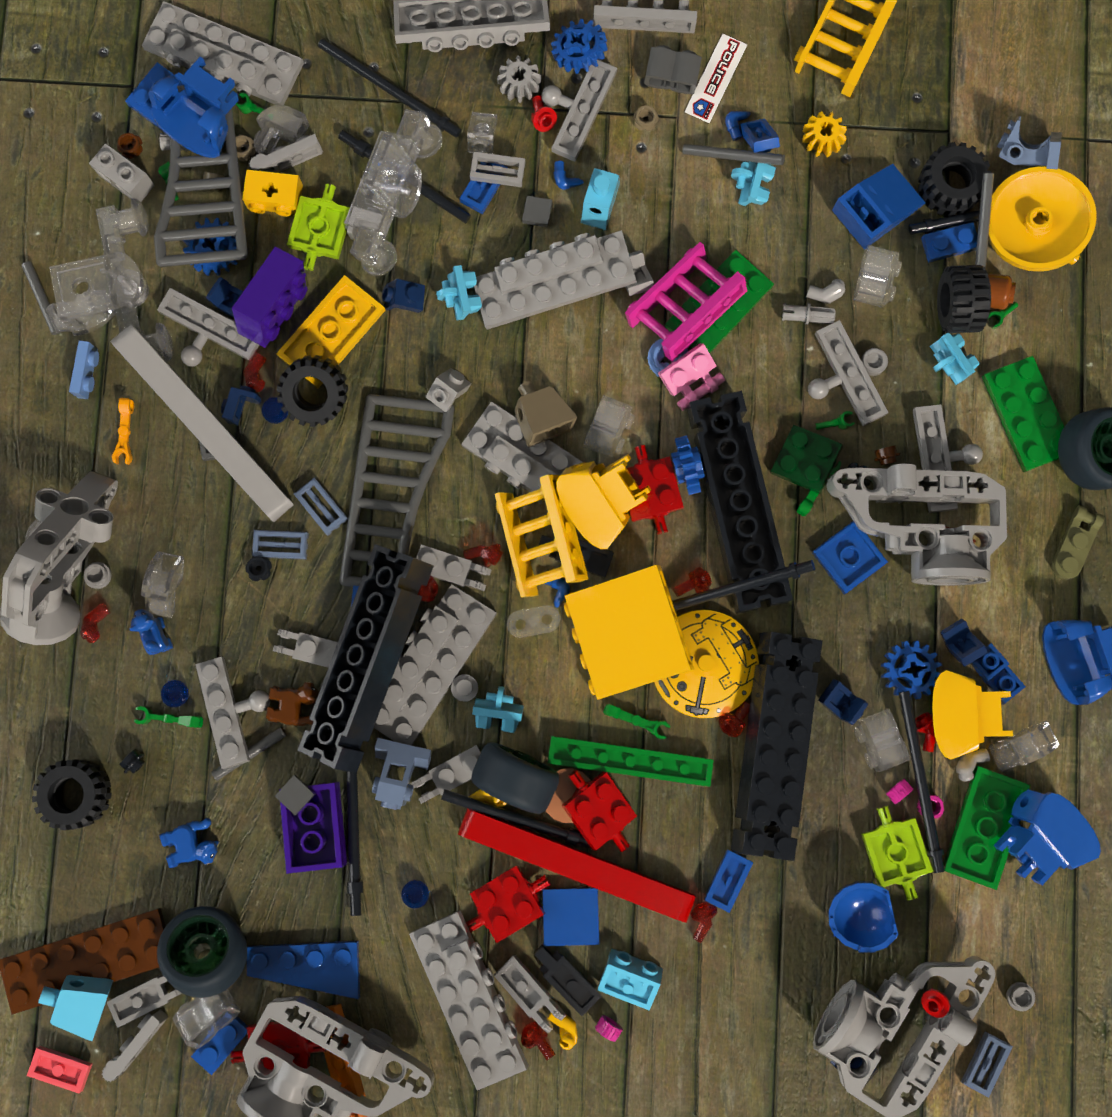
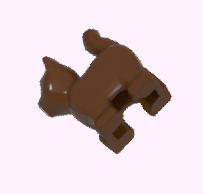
(290, 704)

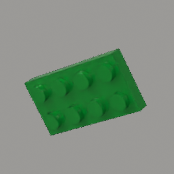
(757, 287)
(1026, 412)
(981, 825)

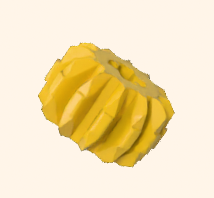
(817, 127)

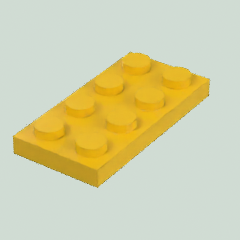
(333, 326)

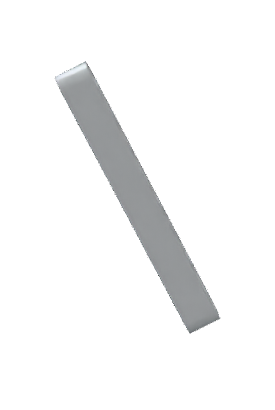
(201, 422)

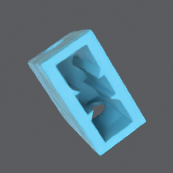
(600, 195)
(78, 1004)

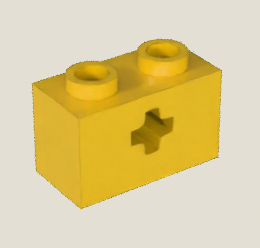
(263, 184)

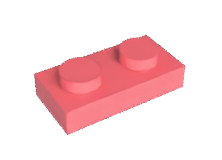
(59, 1069)

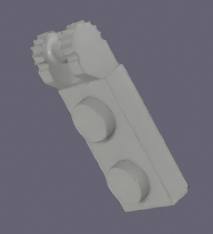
(287, 156)
(452, 568)
(308, 648)
(450, 773)
(528, 992)
(140, 1000)
(133, 1046)

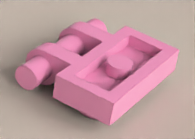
(687, 370)

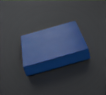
(849, 557)
(570, 916)

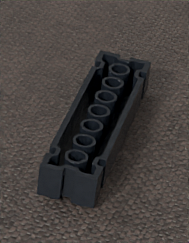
(738, 499)
(365, 659)
(776, 746)

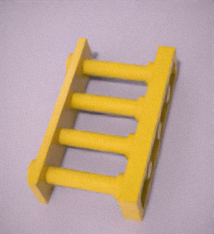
(859, 54)
(564, 531)

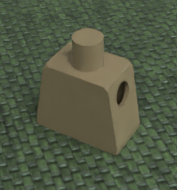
(542, 414)

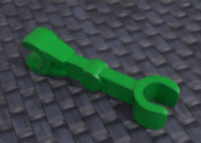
(807, 503)
(636, 720)
(188, 721)

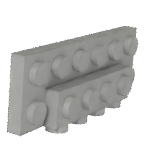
(467, 22)
(252, 64)
(554, 278)
(502, 446)
(432, 664)
(469, 1000)

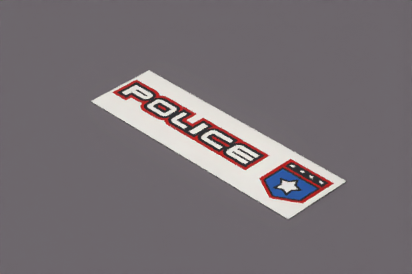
(715, 78)

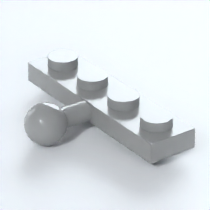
(582, 108)
(208, 326)
(849, 373)
(934, 448)
(224, 711)

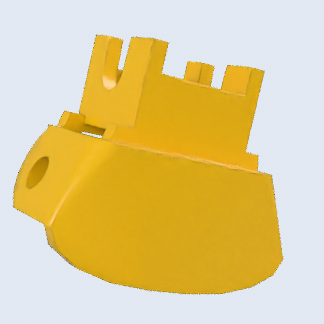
(599, 501)
(965, 714)

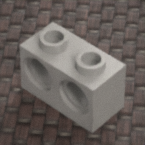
(121, 173)

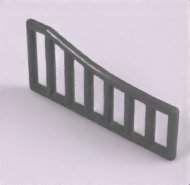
(235, 205)
(361, 476)

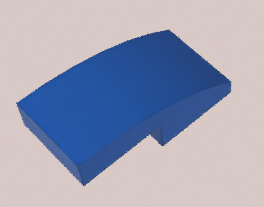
(996, 674)

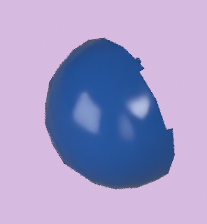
(863, 917)

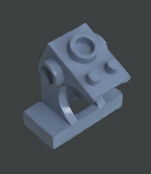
(1040, 154)
(391, 791)

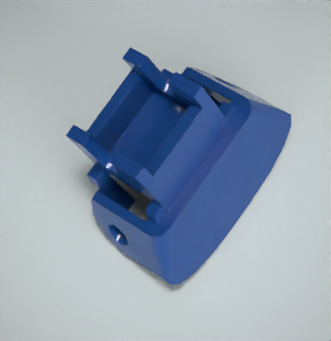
(197, 113)
(1079, 659)
(1054, 839)

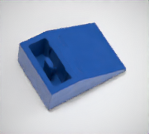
(877, 205)

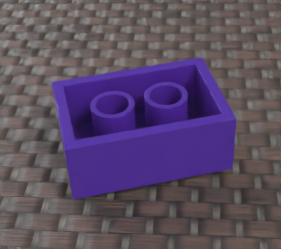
(270, 297)
(316, 834)

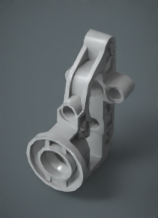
(950, 552)
(40, 577)
(854, 1029)
(288, 1088)

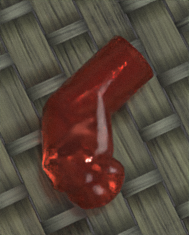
(252, 370)
(90, 622)

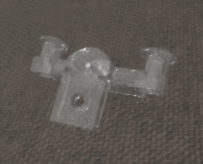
(390, 189)
(111, 278)

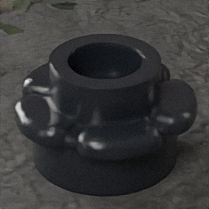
(251, 568)
(132, 762)

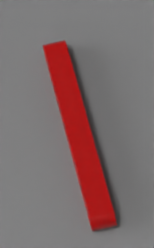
(577, 865)

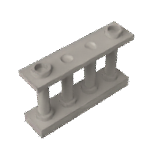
(646, 19)

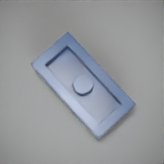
(82, 376)

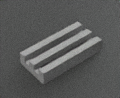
(497, 179)

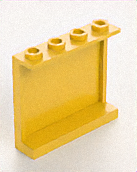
(628, 632)

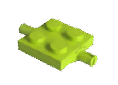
(318, 227)
(897, 852)

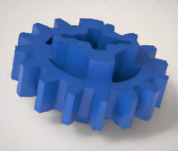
(579, 46)
(220, 244)
(687, 465)
(908, 660)

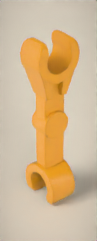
(126, 408)

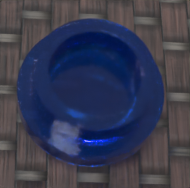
(272, 411)
(174, 693)
(415, 894)

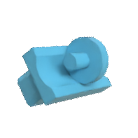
(749, 180)
(455, 292)
(952, 359)
(500, 707)

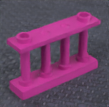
(695, 323)

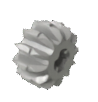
(521, 70)

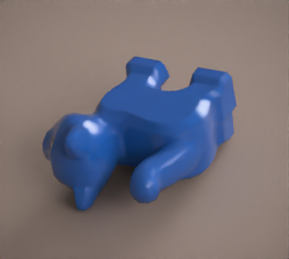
(150, 632)
(187, 846)

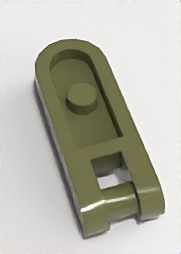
(1076, 543)

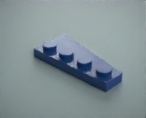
(314, 966)

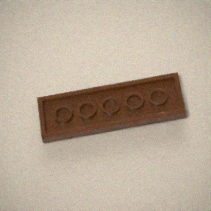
(103, 952)

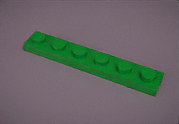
(630, 761)

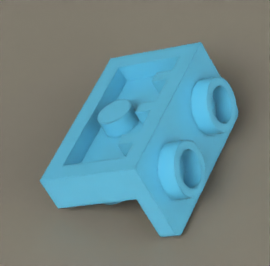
(631, 979)

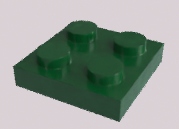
(807, 459)

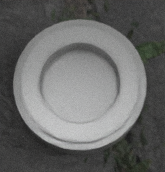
(874, 361)

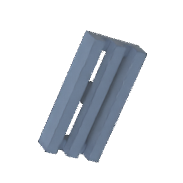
(334, 523)
(303, 546)
(977, 1058)

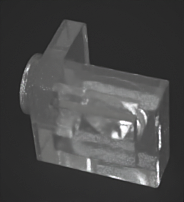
(481, 132)

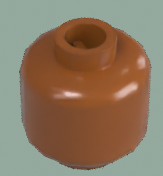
(1001, 291)

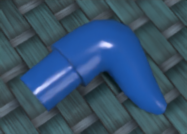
(732, 123)
(560, 177)
(562, 589)

